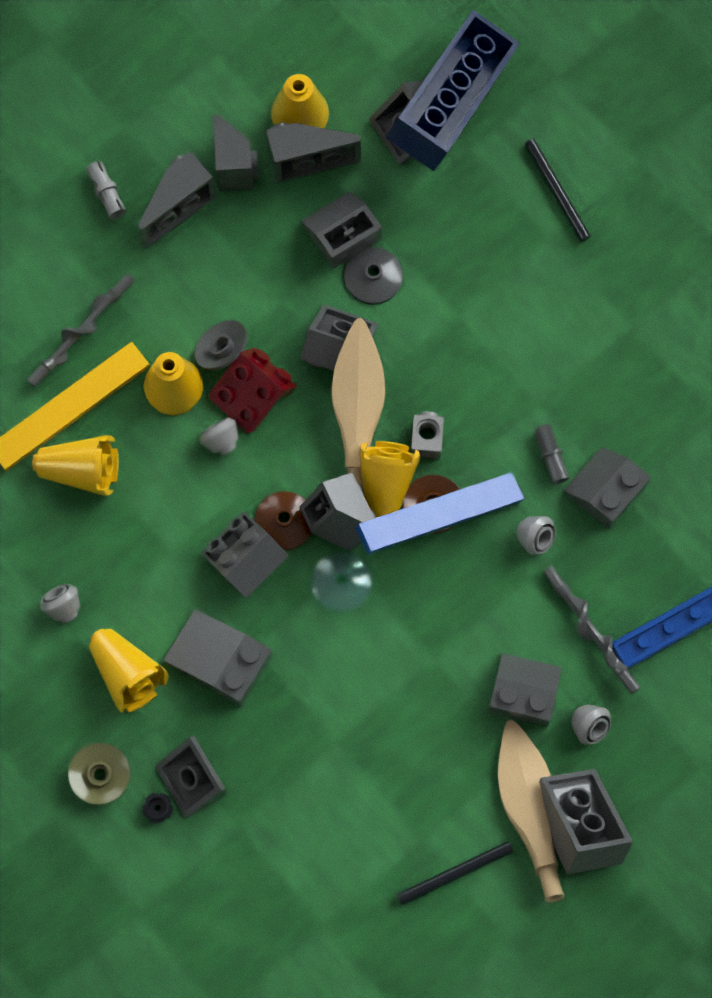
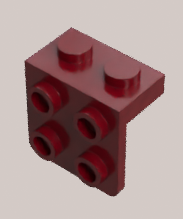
(251, 388)

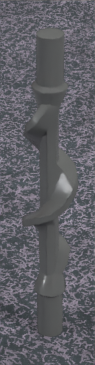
(70, 335)
(588, 631)

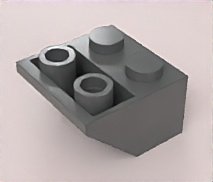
(343, 229)
(336, 510)
(244, 554)

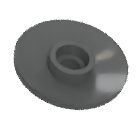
(373, 288)
(221, 345)

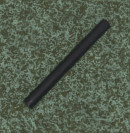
(557, 190)
(454, 873)

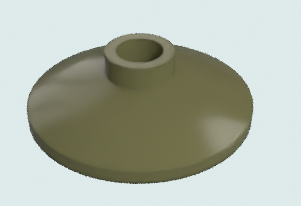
(89, 761)

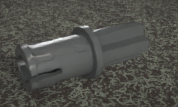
(551, 454)

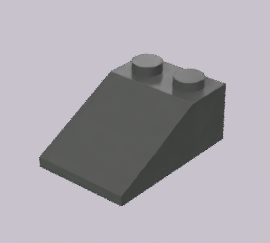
(307, 150)
(179, 195)
(219, 657)
(584, 822)

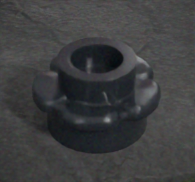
(149, 807)

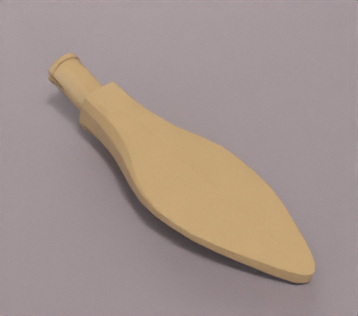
(358, 393)
(522, 799)

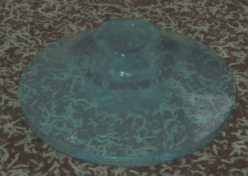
(341, 596)

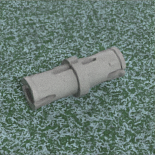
(106, 190)

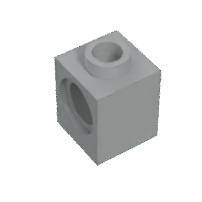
(432, 447)

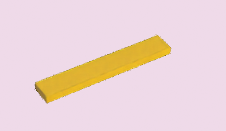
(71, 405)

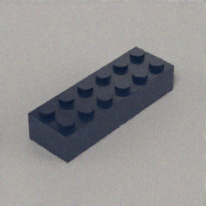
(452, 90)

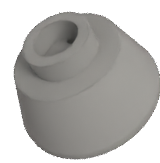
(220, 436)
(536, 534)
(61, 603)
(591, 723)

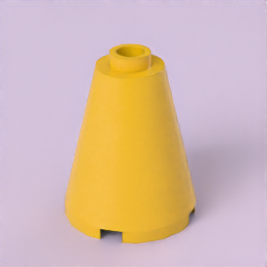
(300, 103)
(173, 384)
(81, 464)
(386, 474)
(126, 670)

